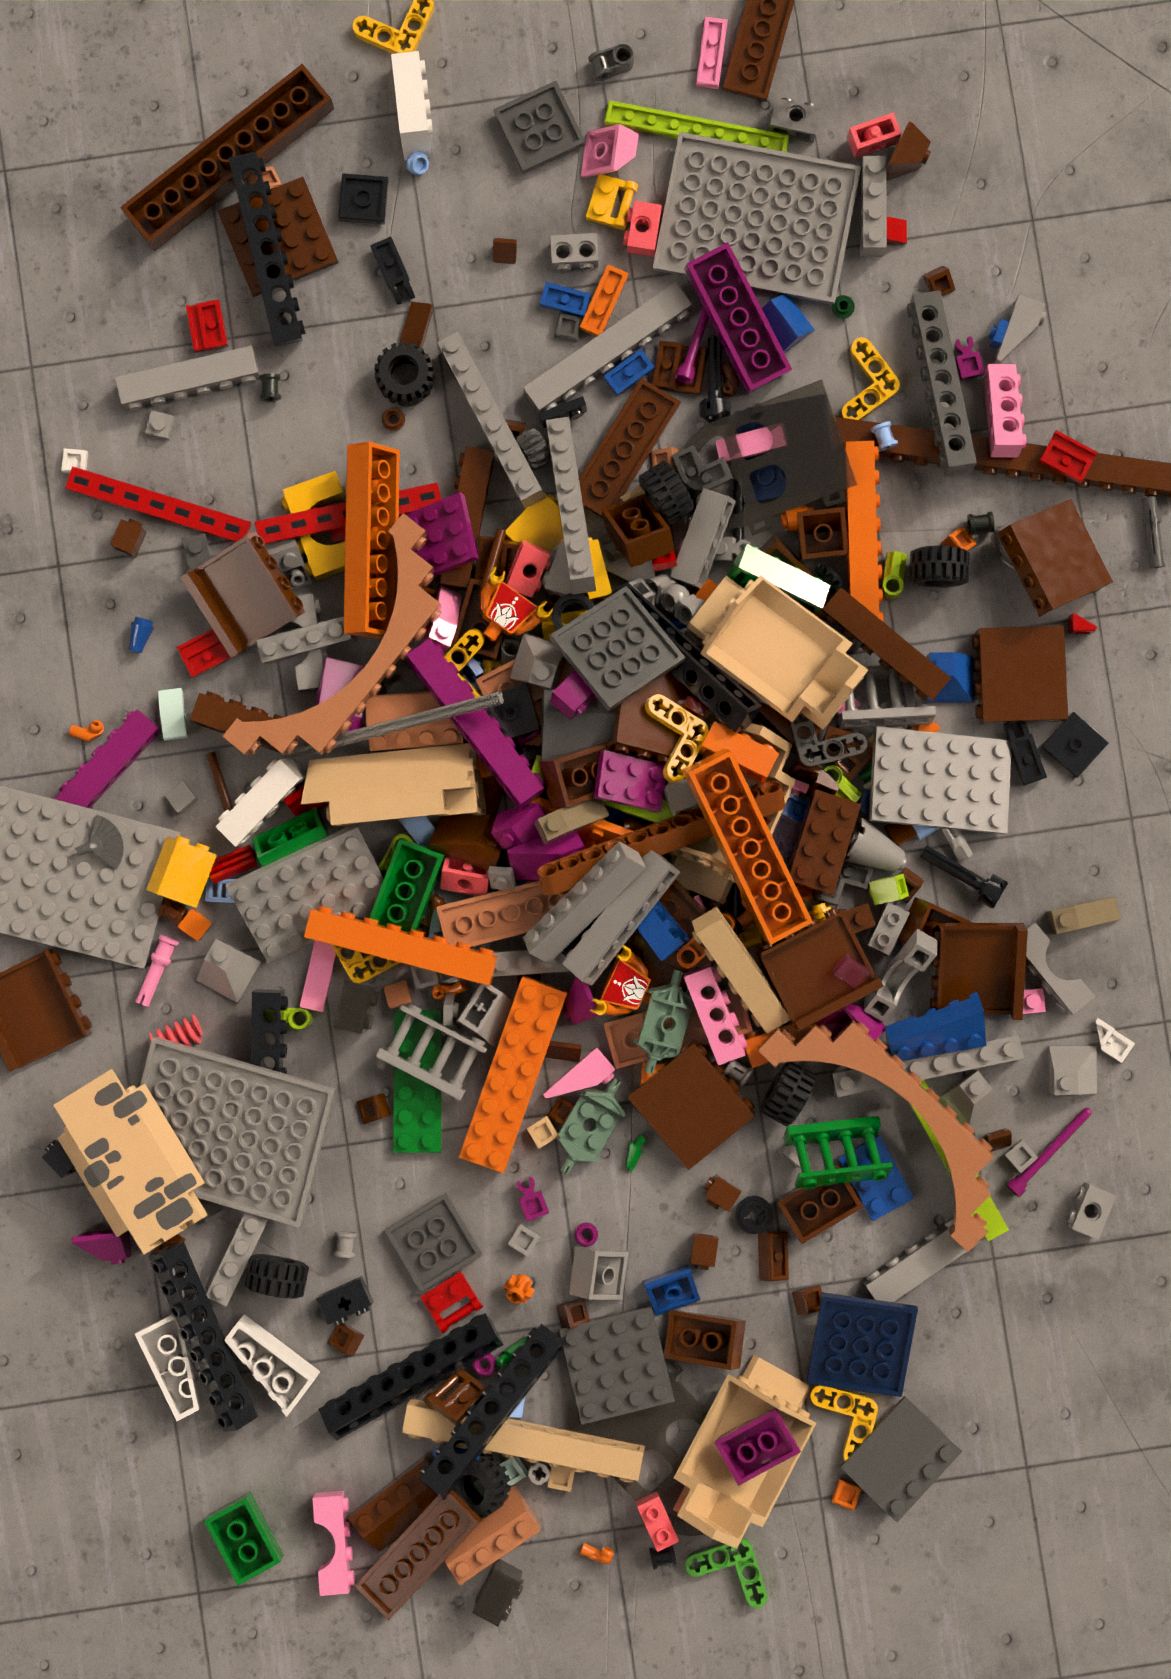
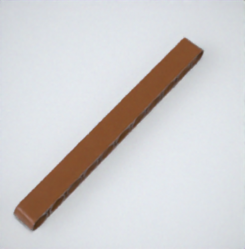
(658, 837)

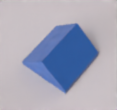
(787, 321)
(671, 1290)

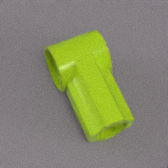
(894, 574)
(846, 788)
(290, 1015)

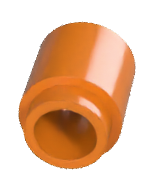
(789, 518)

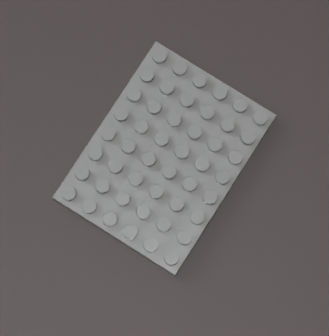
(773, 207)
(72, 898)
(242, 1126)

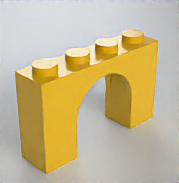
(312, 494)

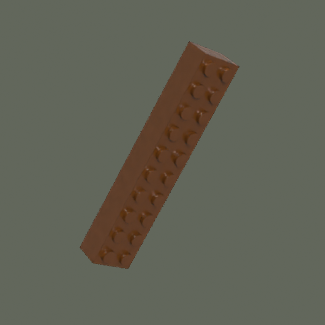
(206, 173)

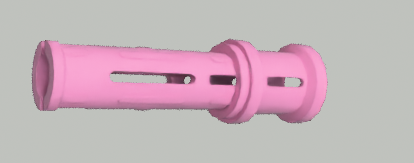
(160, 959)

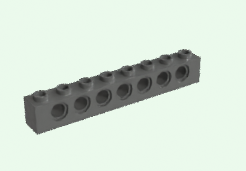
(931, 306)

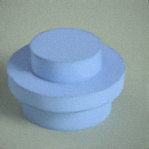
(417, 163)

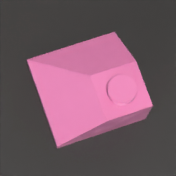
(608, 150)

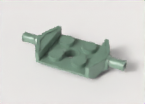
(664, 1003)
(587, 1144)

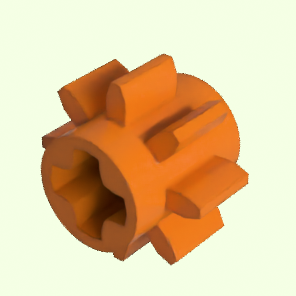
(519, 1288)

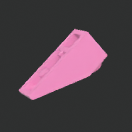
(444, 627)
(587, 1073)

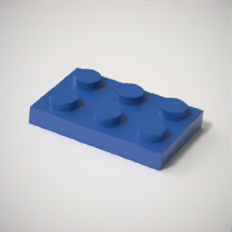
(883, 1195)

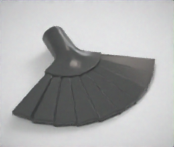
(104, 842)

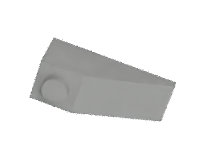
(1022, 323)

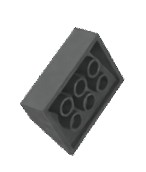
(564, 735)
(901, 1459)

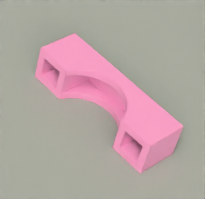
(330, 1512)

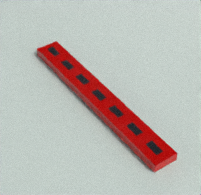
(157, 505)
(334, 516)

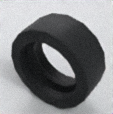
(567, 600)

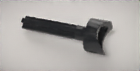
(714, 404)
(989, 889)

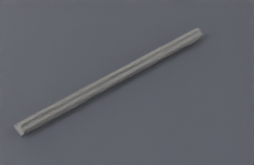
(406, 722)

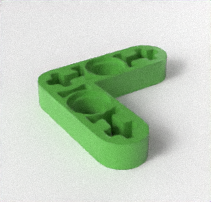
(739, 1561)

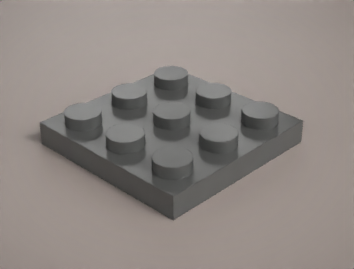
(539, 127)
(433, 1242)

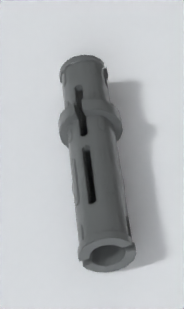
(1153, 532)

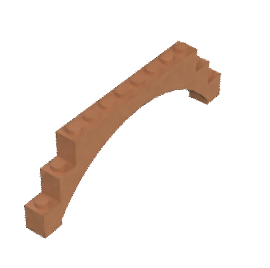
(325, 721)
(861, 1052)

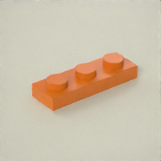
(604, 300)

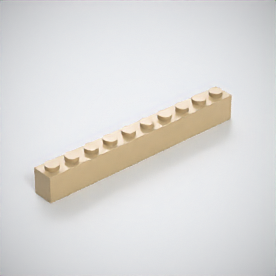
(536, 1443)

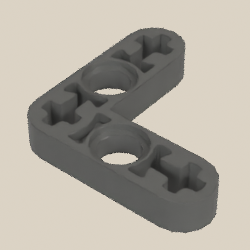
(812, 744)

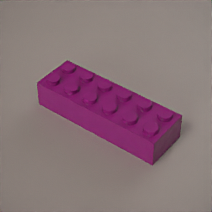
(737, 318)

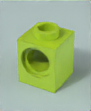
(888, 889)

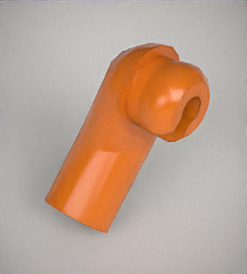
(89, 733)

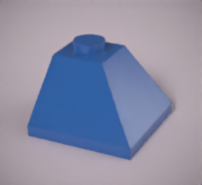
(960, 669)

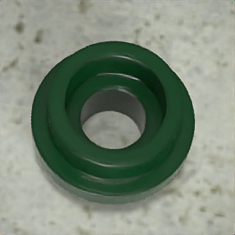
(843, 314)

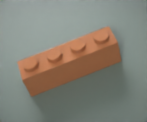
(394, 706)
(494, 1537)

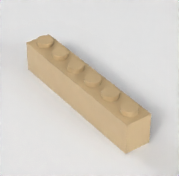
(740, 969)

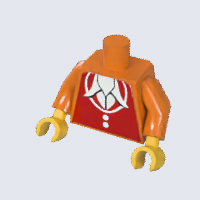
(507, 609)
(624, 986)

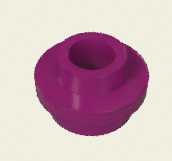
(583, 1241)
(487, 1370)

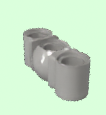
(675, 597)

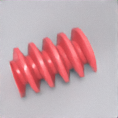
(182, 1034)

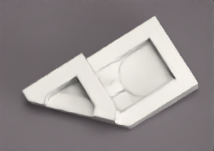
(1113, 1042)

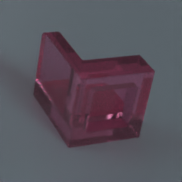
(851, 970)

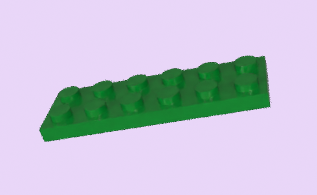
(415, 1101)

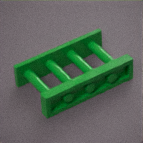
(843, 1131)

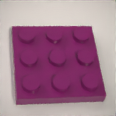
(448, 533)

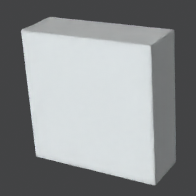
(74, 458)

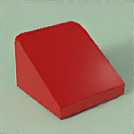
(896, 231)
(1079, 625)

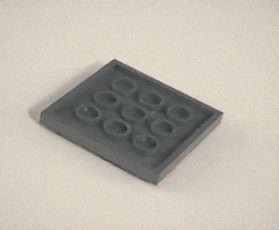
(617, 648)
(617, 1365)

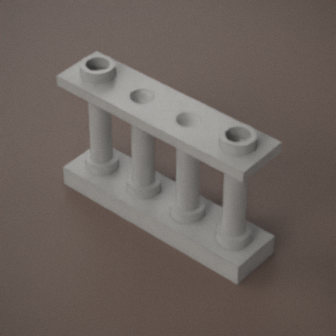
(874, 715)
(434, 1074)

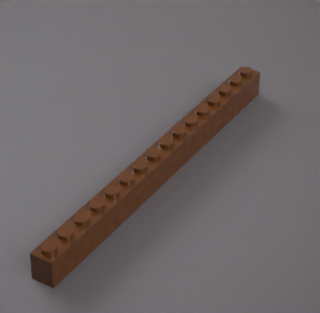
(1105, 472)

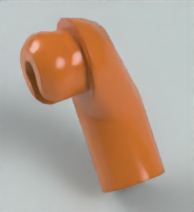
(439, 990)
(602, 1556)

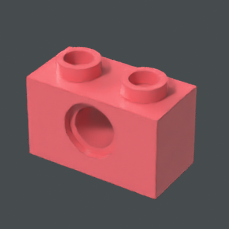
(873, 135)
(643, 242)
(528, 555)
(464, 877)
(657, 1521)

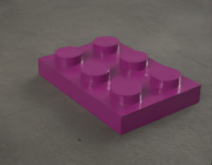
(629, 781)

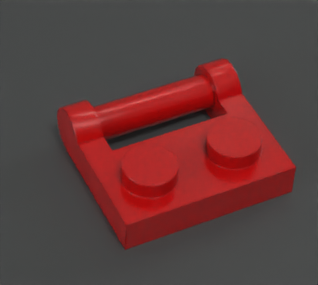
(446, 1295)

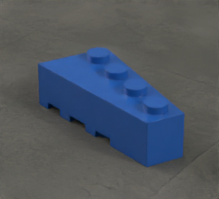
(662, 932)
(939, 1031)

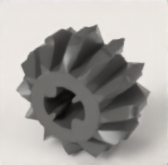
(534, 449)

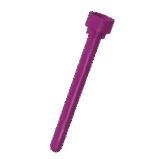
(686, 372)
(1018, 1184)

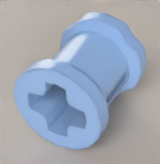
(884, 436)

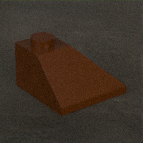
(909, 153)

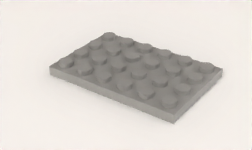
(940, 780)
(328, 873)

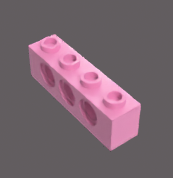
(1001, 442)
(723, 1049)

